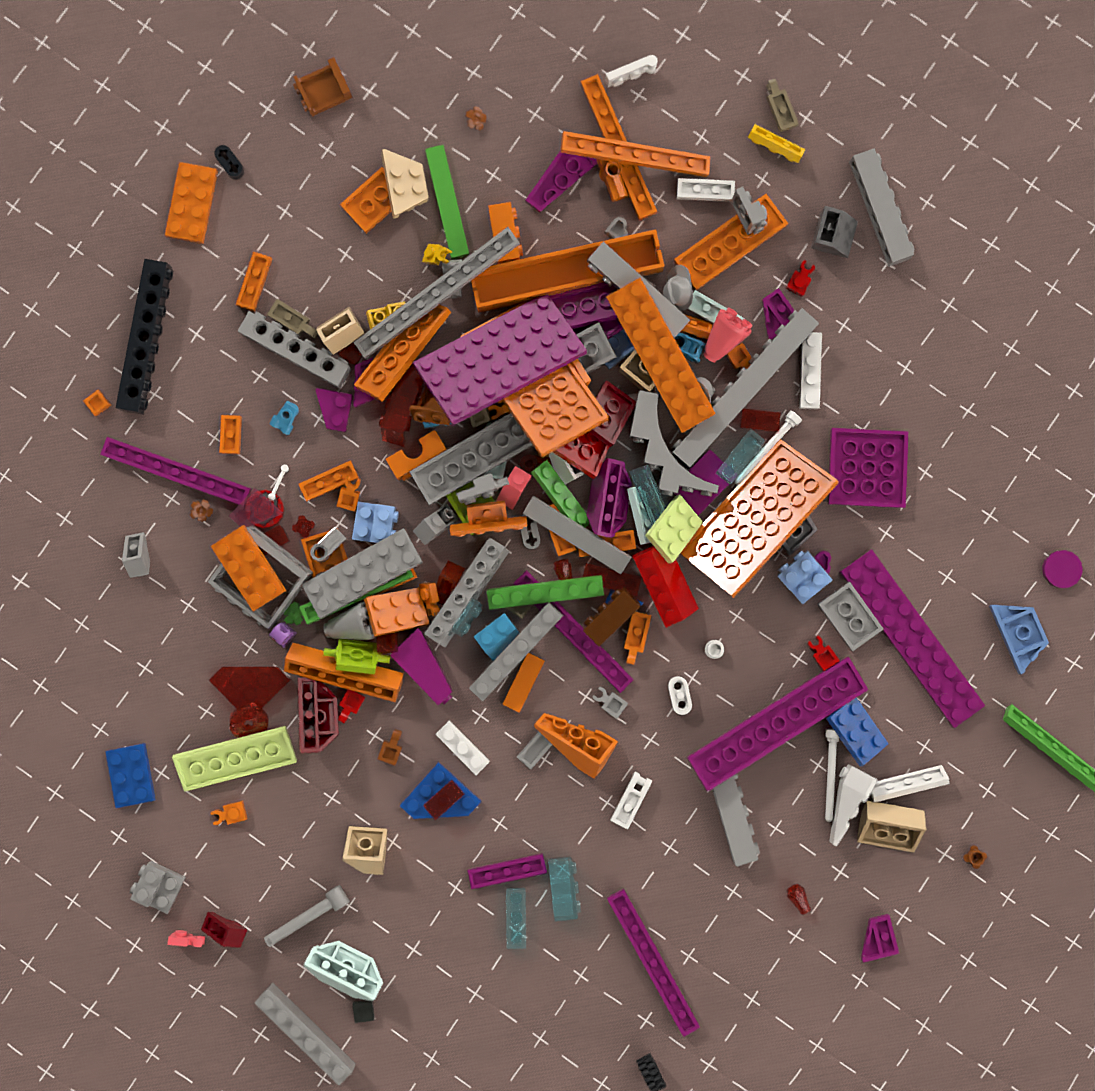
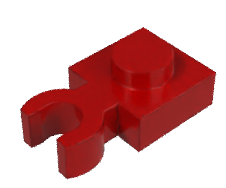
(799, 280)
(824, 656)

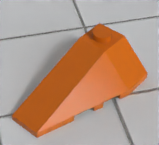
(582, 747)

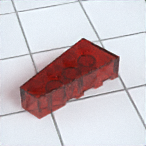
(397, 417)

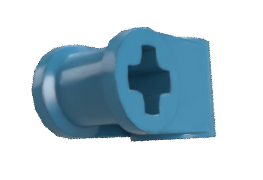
(689, 346)

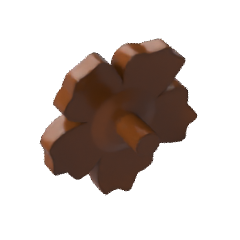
(476, 118)
(201, 510)

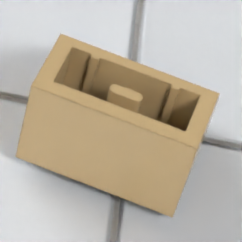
(340, 330)

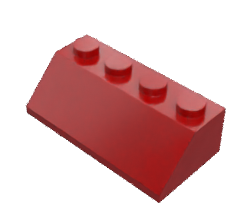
(666, 586)

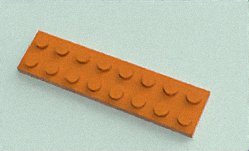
(661, 355)

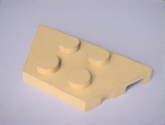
(404, 182)

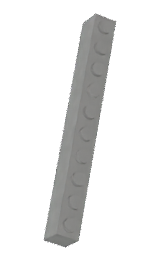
(745, 388)

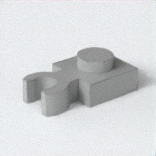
(612, 704)

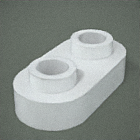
(678, 695)

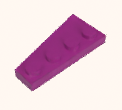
(558, 178)

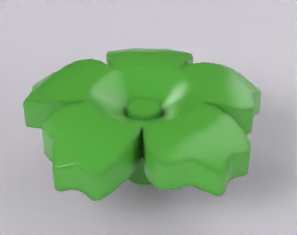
(294, 614)

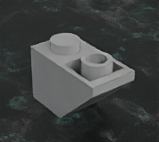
(435, 524)

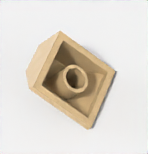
(366, 849)

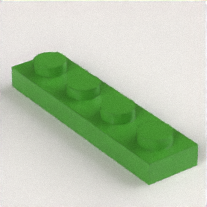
(559, 493)

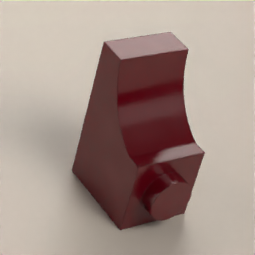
(224, 931)

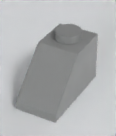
(136, 555)

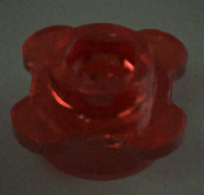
(308, 526)

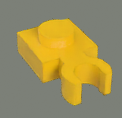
(435, 253)

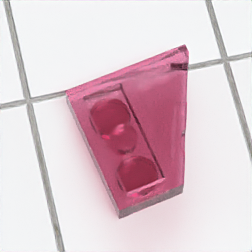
(254, 510)

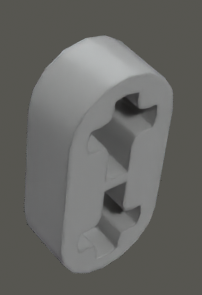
(534, 529)

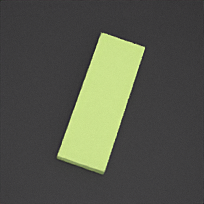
(234, 758)

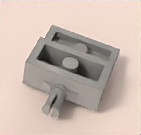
(484, 486)

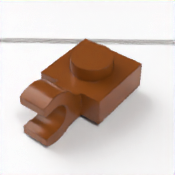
(390, 750)

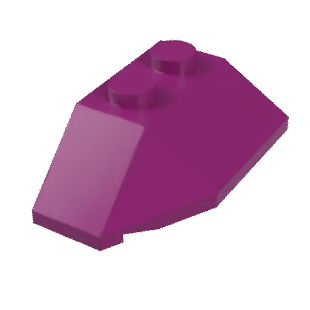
(609, 498)

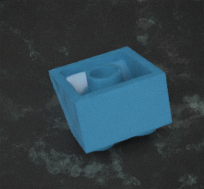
(497, 636)

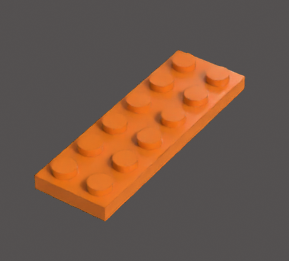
(728, 245)
(399, 354)

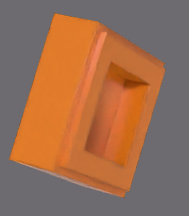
(97, 403)

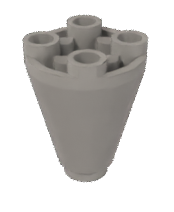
(350, 624)

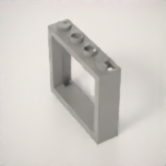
(283, 557)

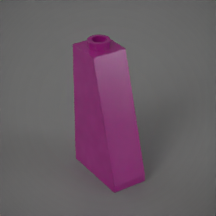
(423, 667)

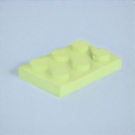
(674, 529)

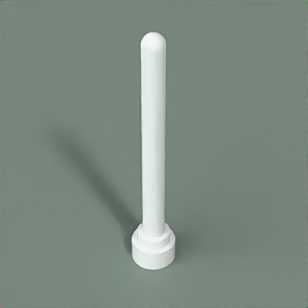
(791, 420)
(833, 738)

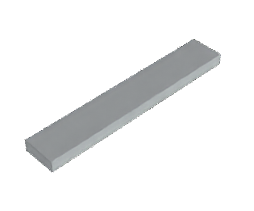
(577, 535)

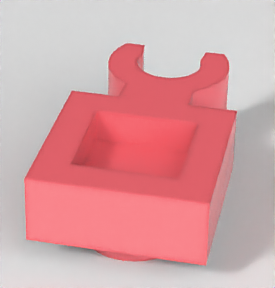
(181, 938)

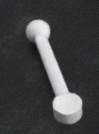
(284, 468)

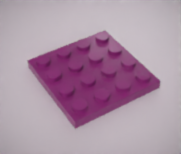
(868, 467)

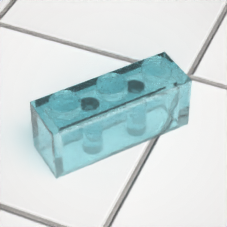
(564, 888)

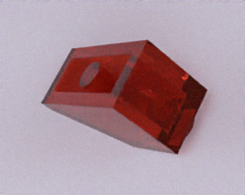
(448, 580)

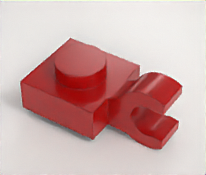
(351, 703)

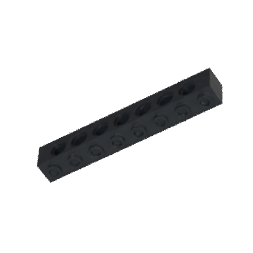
(151, 270)

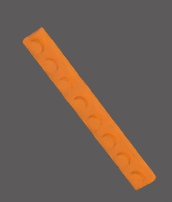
(612, 130)
(635, 154)

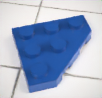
(429, 786)

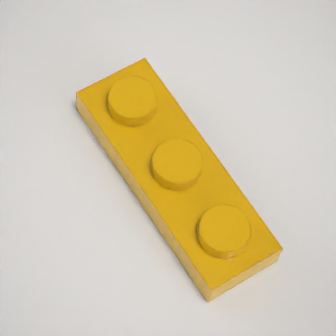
(776, 143)

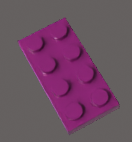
(585, 305)

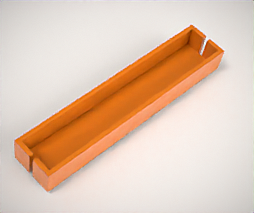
(560, 271)

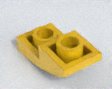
(377, 315)

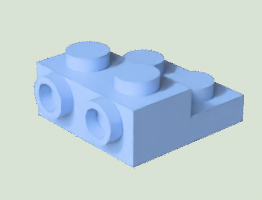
(374, 522)
(804, 576)

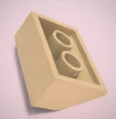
(891, 826)

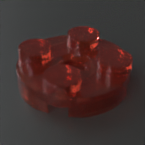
(248, 713)

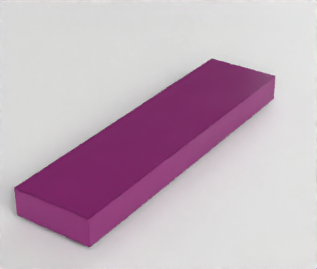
(507, 871)

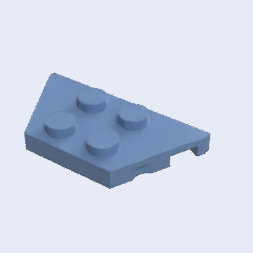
(1021, 633)

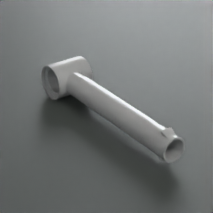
(335, 899)

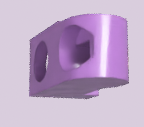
(282, 634)

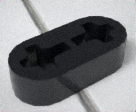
(226, 164)

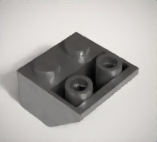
(834, 232)

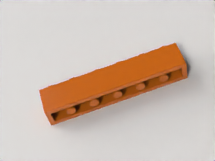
(313, 665)

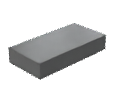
(534, 750)

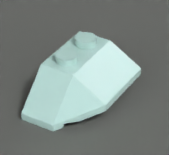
(345, 970)

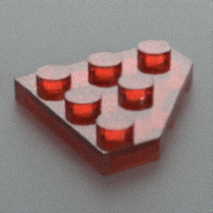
(249, 684)

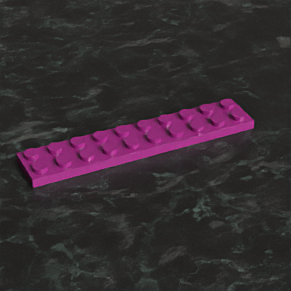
(913, 639)
(776, 724)

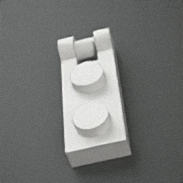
(631, 71)
(630, 801)

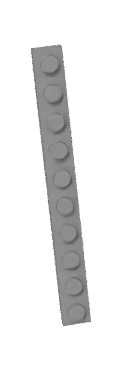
(437, 292)

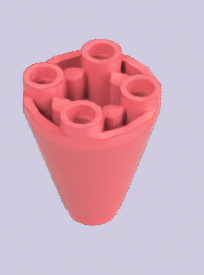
(726, 334)

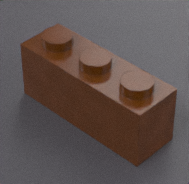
(610, 616)

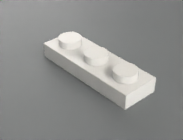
(705, 189)
(462, 747)

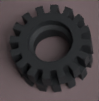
(651, 1073)

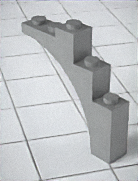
(657, 455)

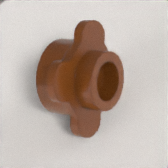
(969, 857)

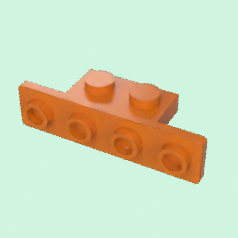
(487, 517)

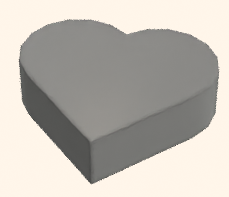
(617, 228)

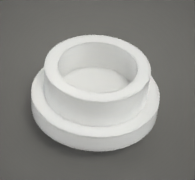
(714, 649)

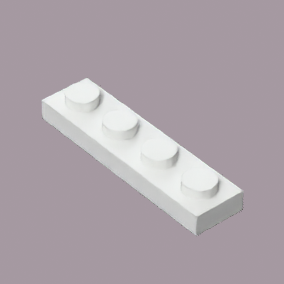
(810, 371)
(909, 783)

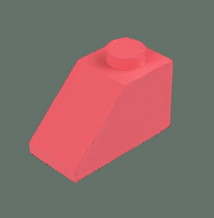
(518, 482)

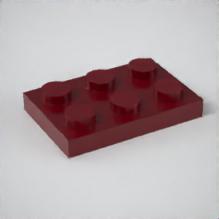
(617, 407)

